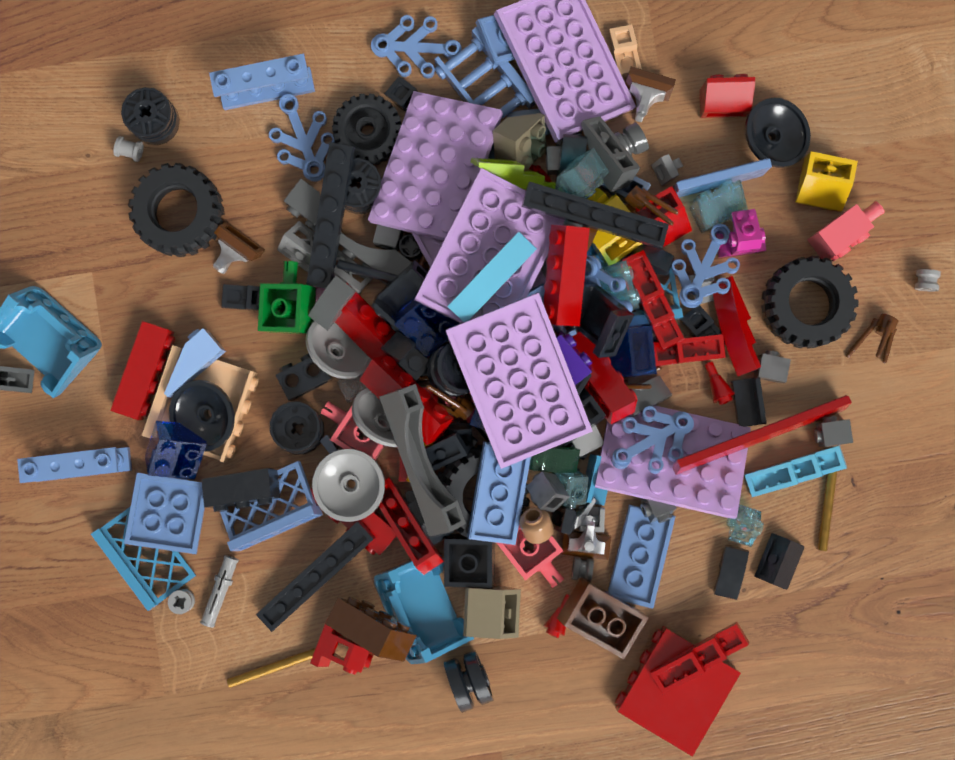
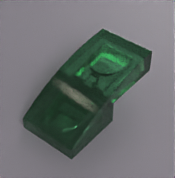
(556, 460)

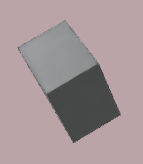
(16, 379)

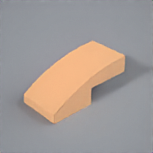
(624, 49)

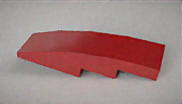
(654, 301)
(735, 329)
(691, 350)
(699, 658)

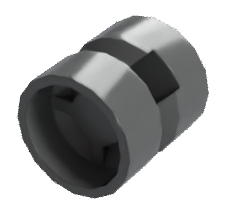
(633, 139)

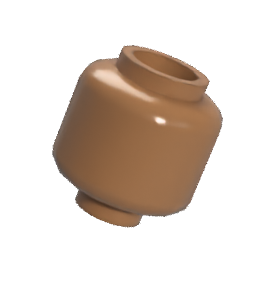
(536, 525)

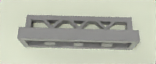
(300, 251)

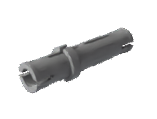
(222, 582)

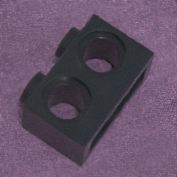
(306, 382)

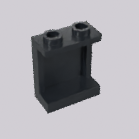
(399, 293)
(603, 320)

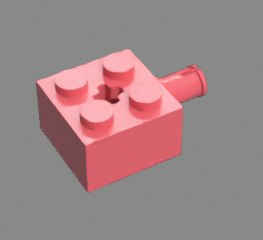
(845, 231)
(348, 433)
(533, 561)

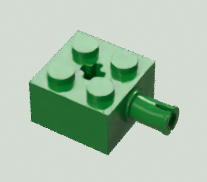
(287, 304)

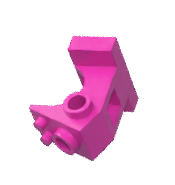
(746, 235)

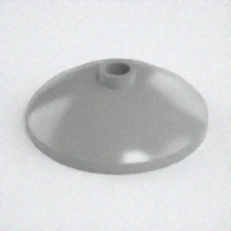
(335, 352)
(371, 418)
(332, 488)

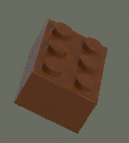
(602, 618)
(371, 628)

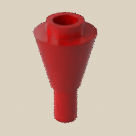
(720, 389)
(553, 625)

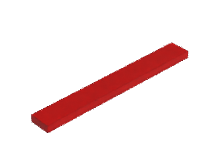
(761, 434)

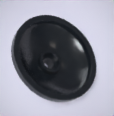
(786, 127)
(191, 406)

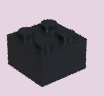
(468, 562)

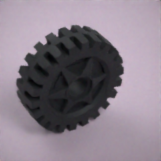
(367, 111)

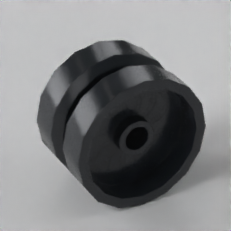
(445, 372)
(470, 680)

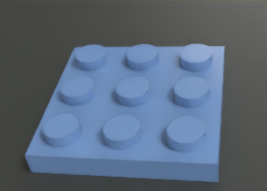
(165, 514)

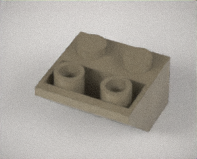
(520, 139)
(492, 612)

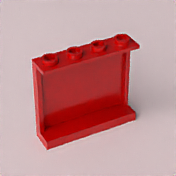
(685, 711)

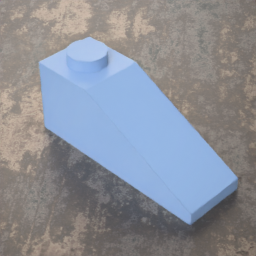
(195, 357)

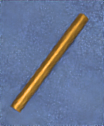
(827, 511)
(270, 668)

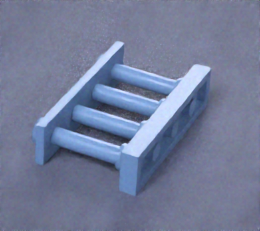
(508, 78)
(262, 81)
(74, 464)

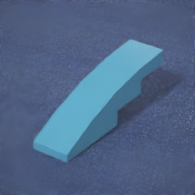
(492, 277)
(795, 471)

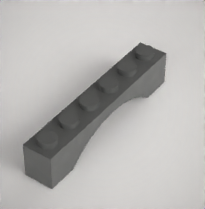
(305, 201)
(437, 505)

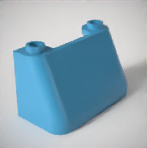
(46, 337)
(424, 607)

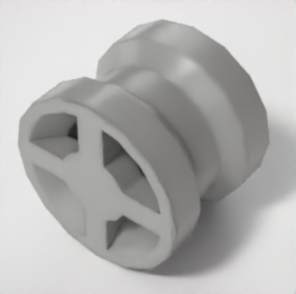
(927, 280)
(186, 599)

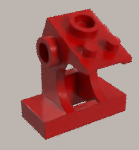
(355, 658)

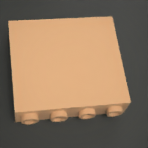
(231, 379)

